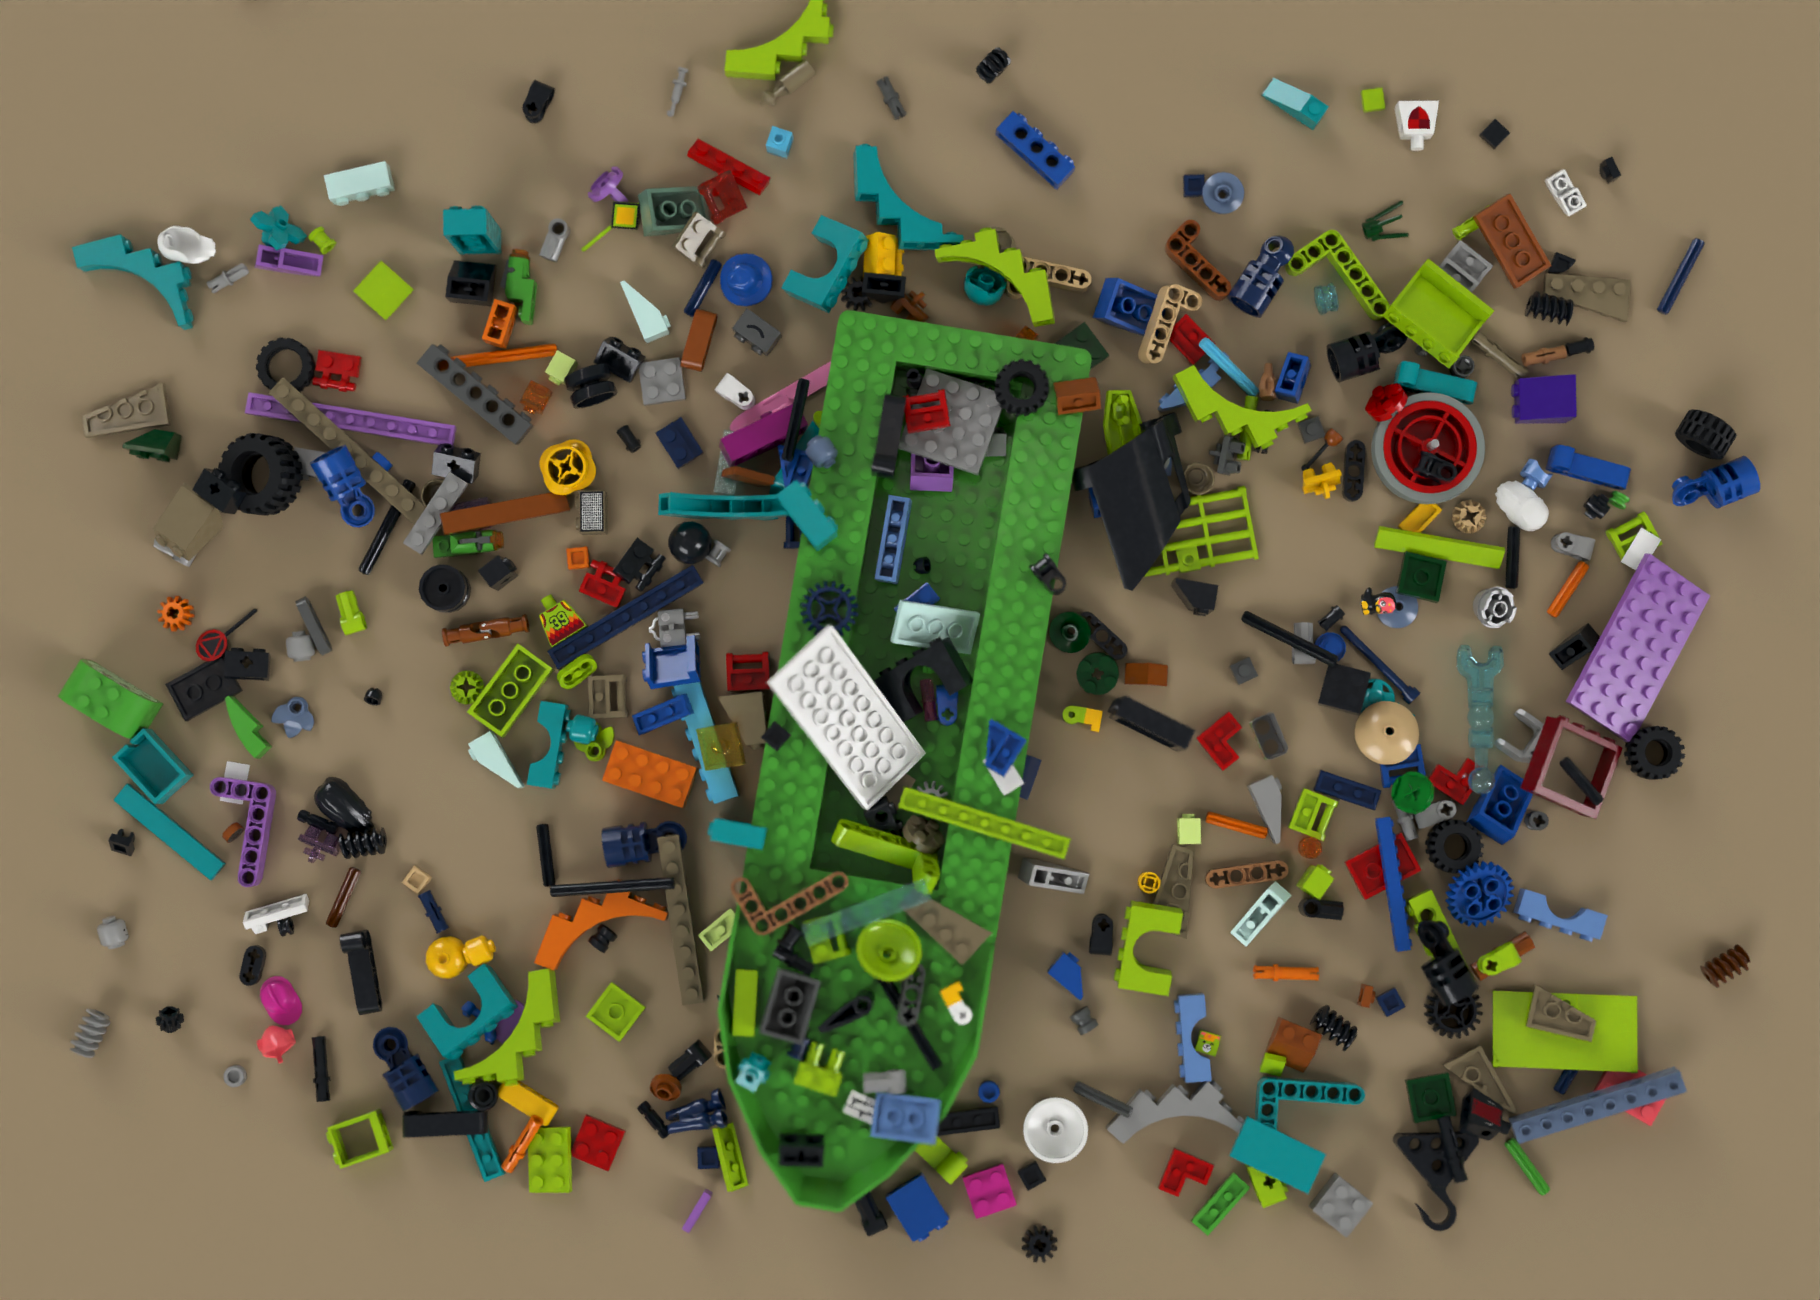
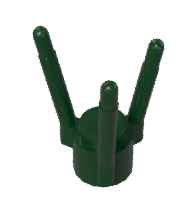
(1372, 228)

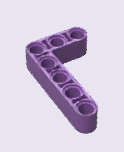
(252, 824)

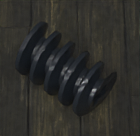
(1550, 307)
(364, 844)
(1335, 1026)

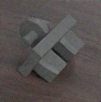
(1225, 453)

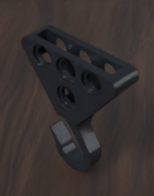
(1439, 1179)

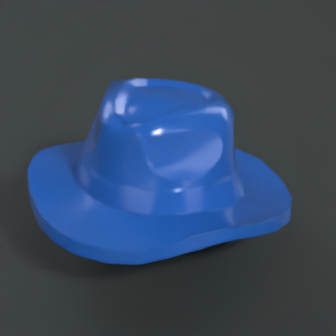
(746, 279)

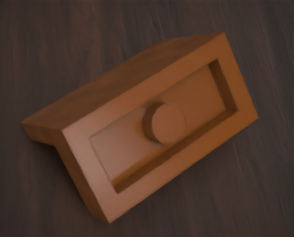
(1077, 395)

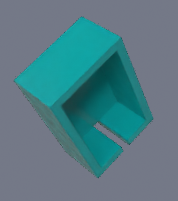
(807, 514)
(153, 766)

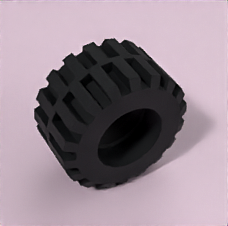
(1021, 369)
(1705, 434)
(1670, 746)
(1436, 845)

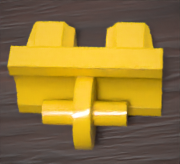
(1321, 483)

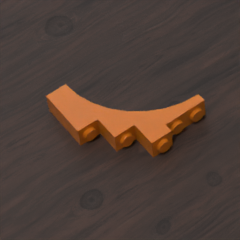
(564, 931)

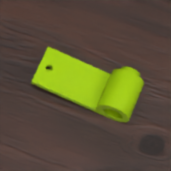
(943, 1159)

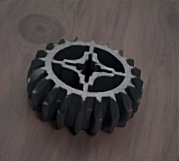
(1457, 1017)

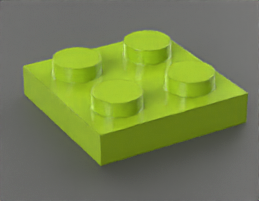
(615, 1011)

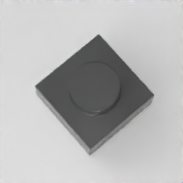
(1311, 430)
(1243, 671)

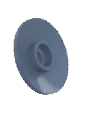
(1224, 183)
(1405, 616)

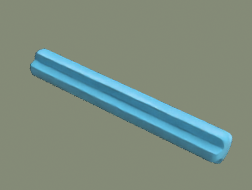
(1228, 367)

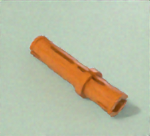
(1276, 972)
(517, 1151)

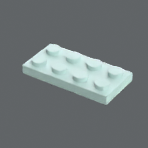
(921, 623)

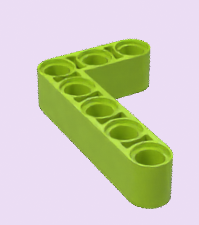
(1343, 269)
(887, 848)

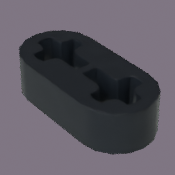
(257, 966)

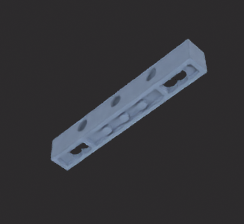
(1597, 1104)

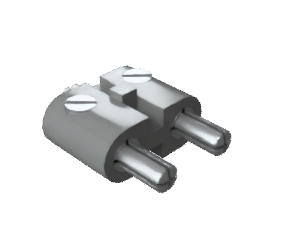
(672, 627)

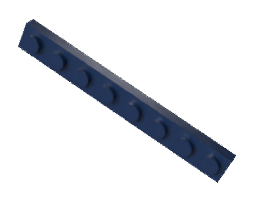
(625, 617)

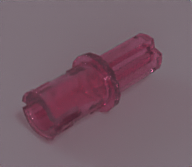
(928, 700)

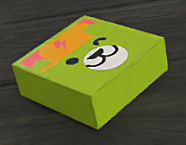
(1207, 1043)

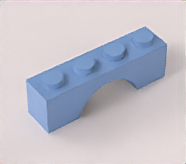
(1585, 922)
(1190, 1010)

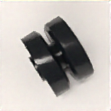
(590, 386)
(433, 584)

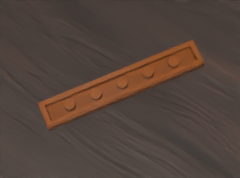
(503, 512)

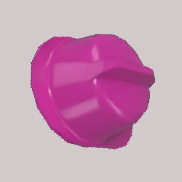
(280, 1000)

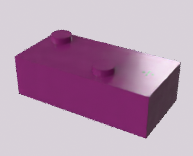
(758, 436)

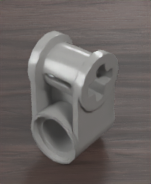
(1576, 546)
(1433, 815)

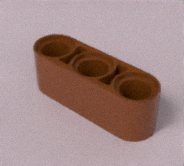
(699, 340)

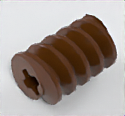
(1726, 965)

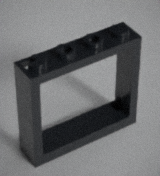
(1151, 723)

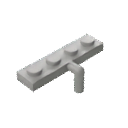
(430, 521)

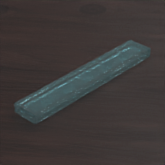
(866, 912)

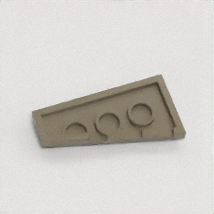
(949, 929)

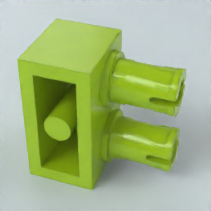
(817, 1077)

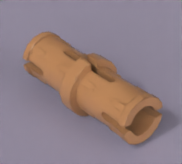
(1544, 356)

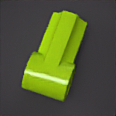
(351, 618)

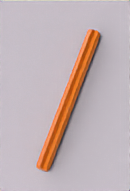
(504, 356)

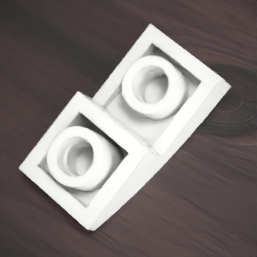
(1564, 193)

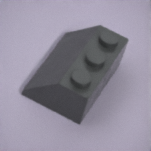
(789, 1006)

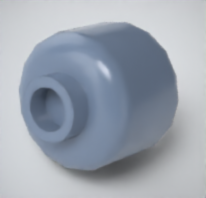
(821, 452)

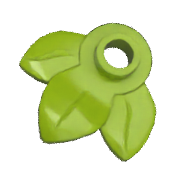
(603, 741)

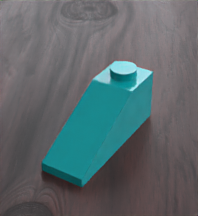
(1296, 102)

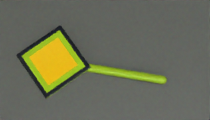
(624, 216)

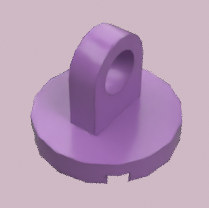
(606, 185)

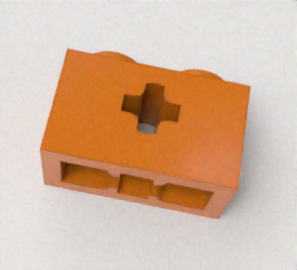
(500, 324)

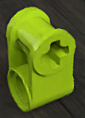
(1502, 957)

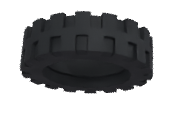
(285, 344)

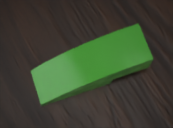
(247, 728)

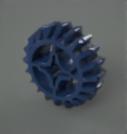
(836, 602)

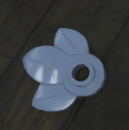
(293, 719)

